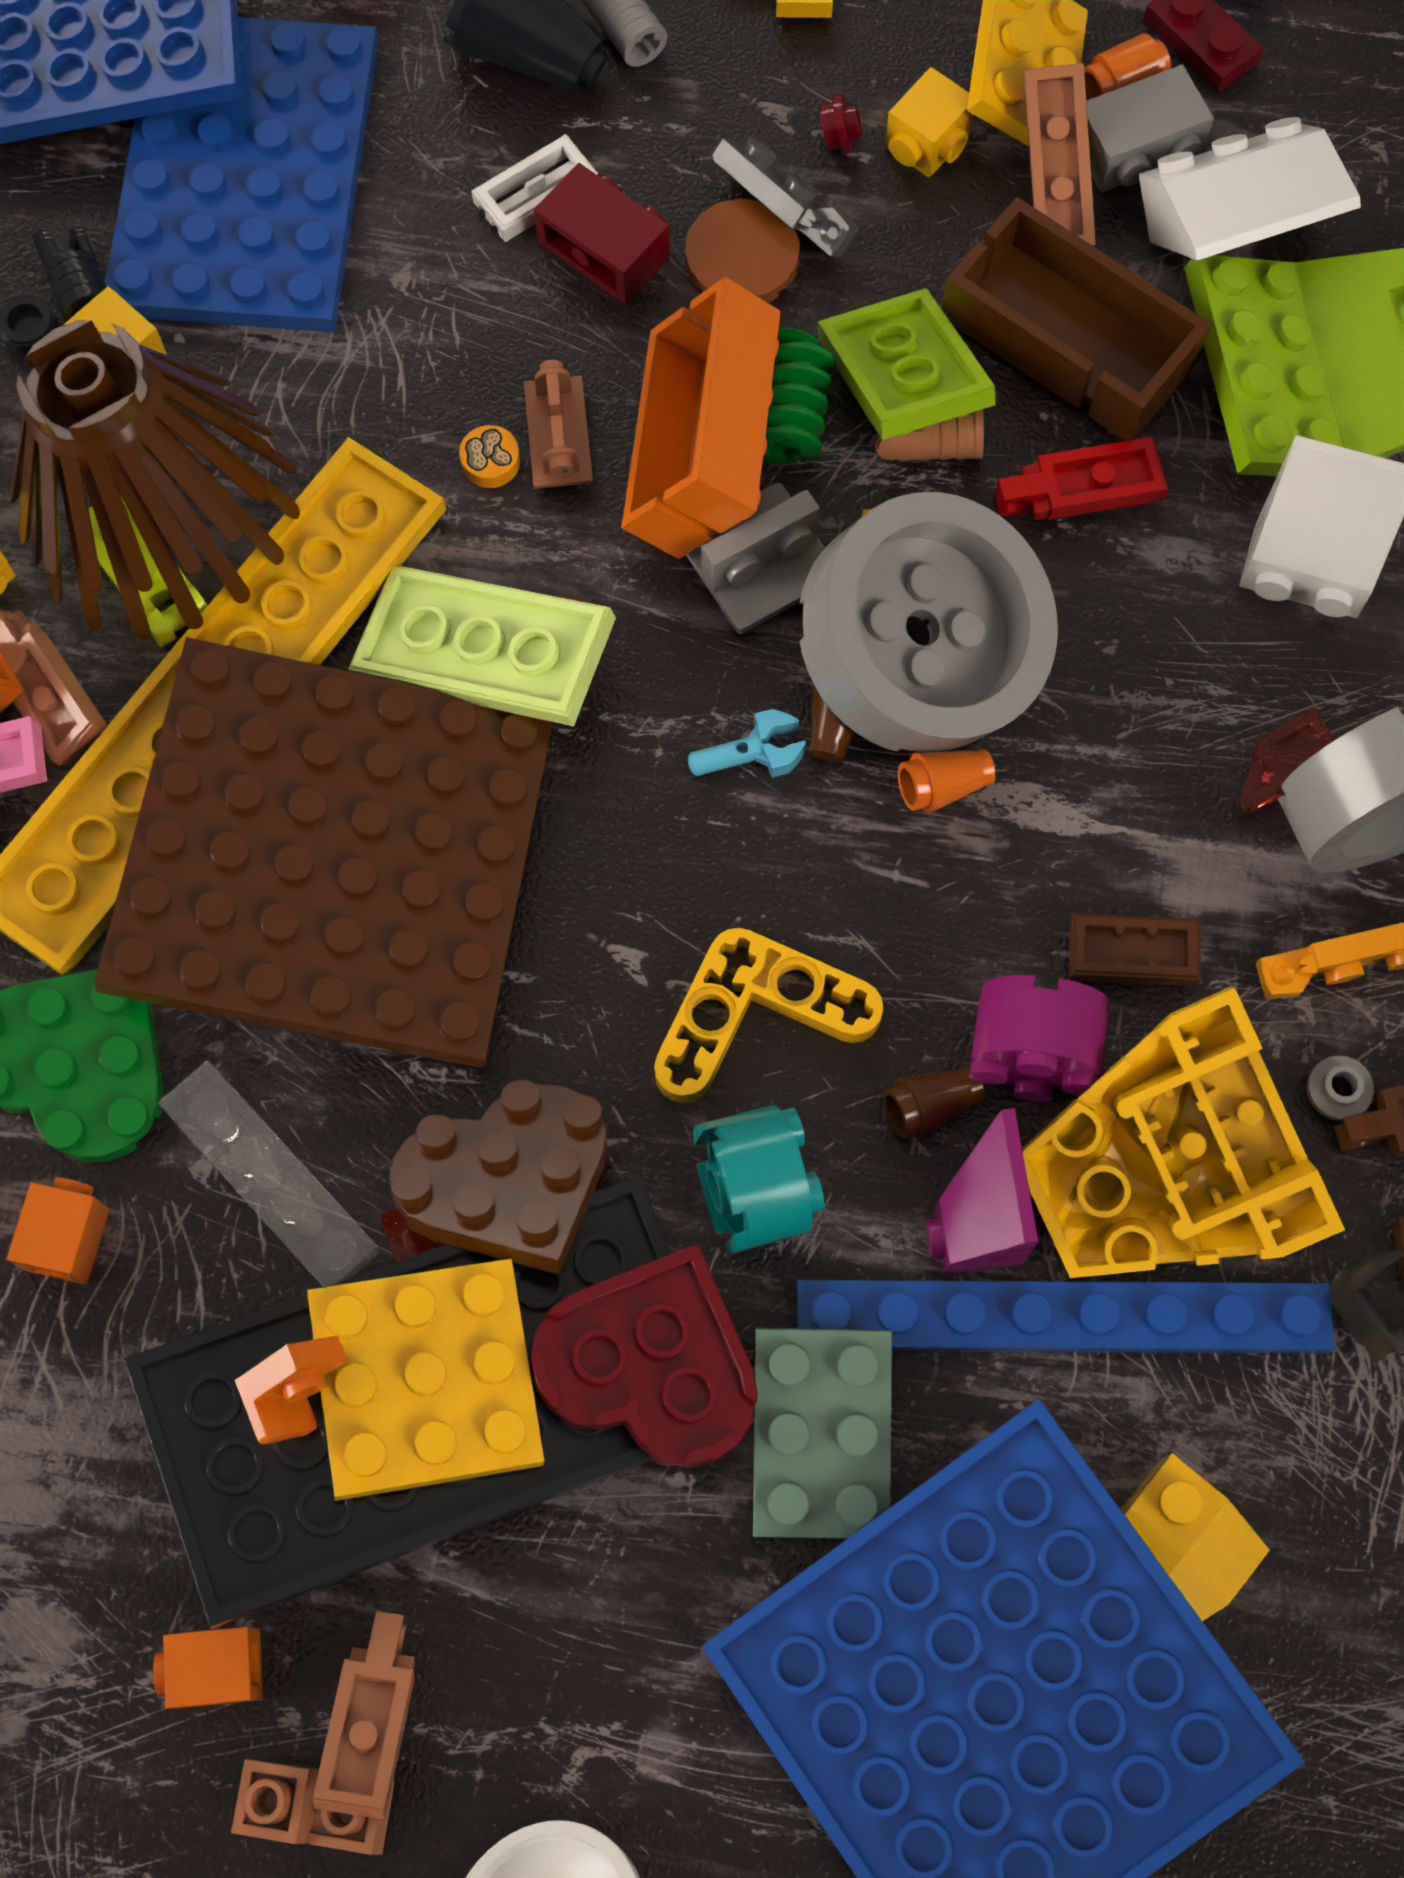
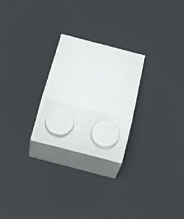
(1326, 528)

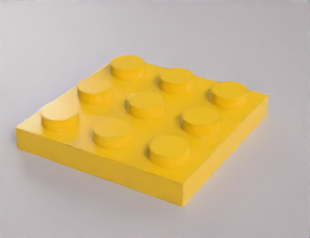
(429, 1380)

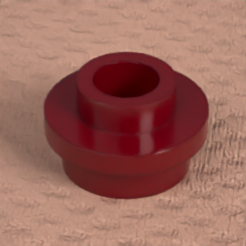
(840, 124)

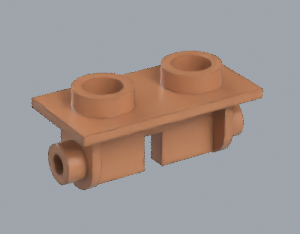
(557, 427)

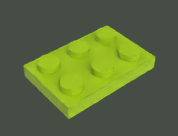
(906, 364)

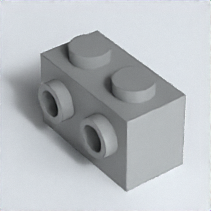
(1144, 123)

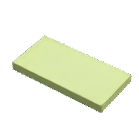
(485, 643)

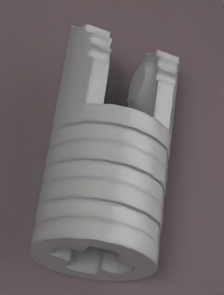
(630, 28)

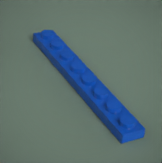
(1077, 1315)

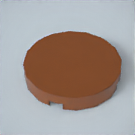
(743, 244)

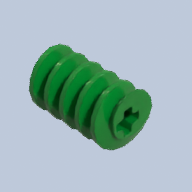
(799, 398)

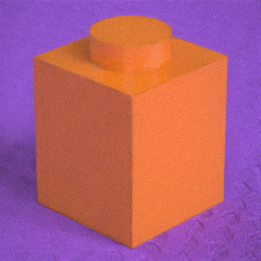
(59, 1231)
(209, 1668)

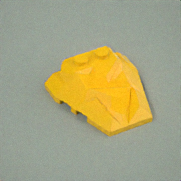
(1179, 1155)

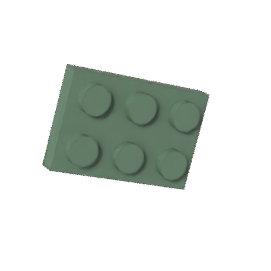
(821, 1431)

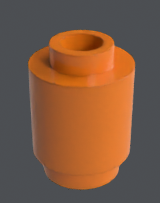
(1125, 64)

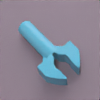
(754, 747)

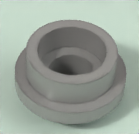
(1326, 1100)

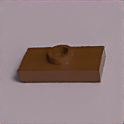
(1134, 949)

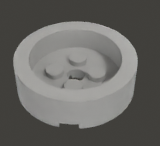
(986, 614)
(1351, 797)

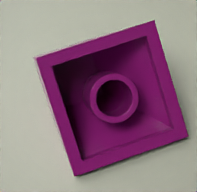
(987, 1208)

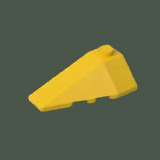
(1194, 1534)

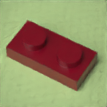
(1205, 38)

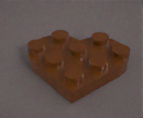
(505, 1181)

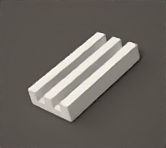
(517, 211)

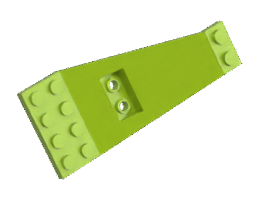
(1305, 352)

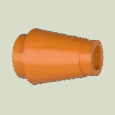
(943, 777)

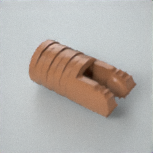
(946, 440)

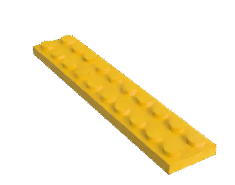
(72, 853)

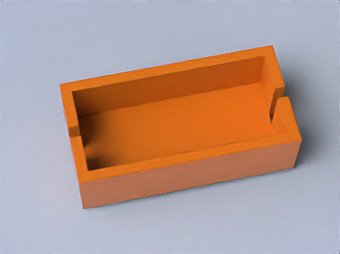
(702, 420)

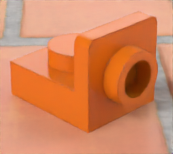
(280, 1385)

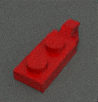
(1085, 481)

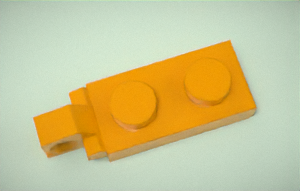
(1336, 959)

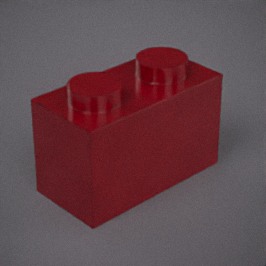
(603, 232)

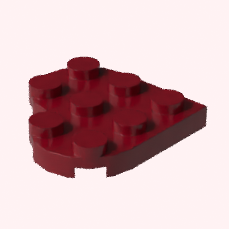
(650, 1357)

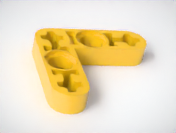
(757, 985)

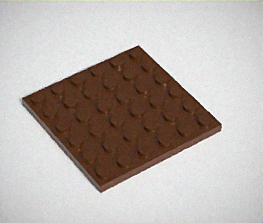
(327, 855)

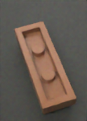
(1060, 147)

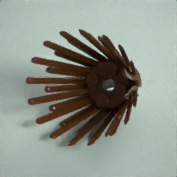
(107, 416)

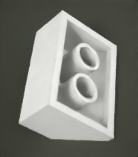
(1245, 189)

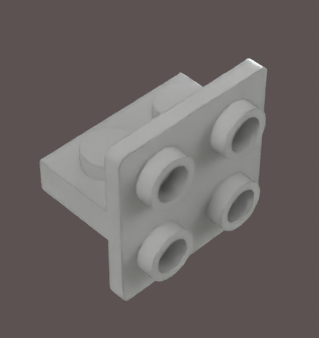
(762, 561)

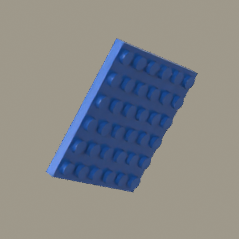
(1002, 1681)

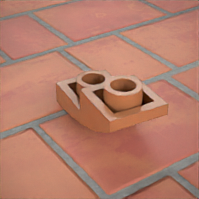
(278, 1806)

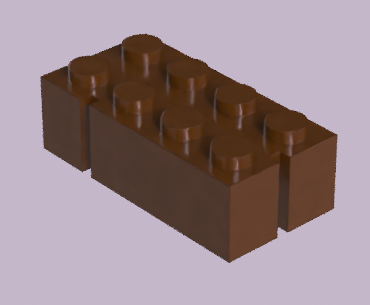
(1074, 319)

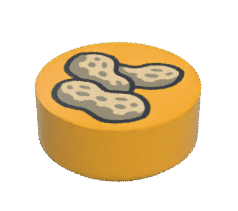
(489, 456)

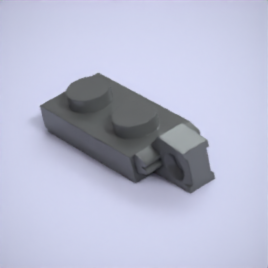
(785, 195)

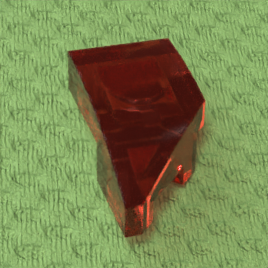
(1279, 755)

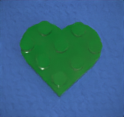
(80, 1065)

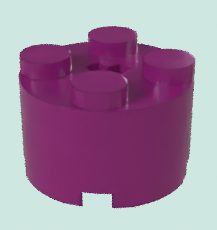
(1039, 1037)

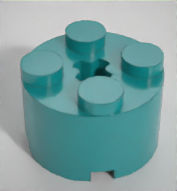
(757, 1177)

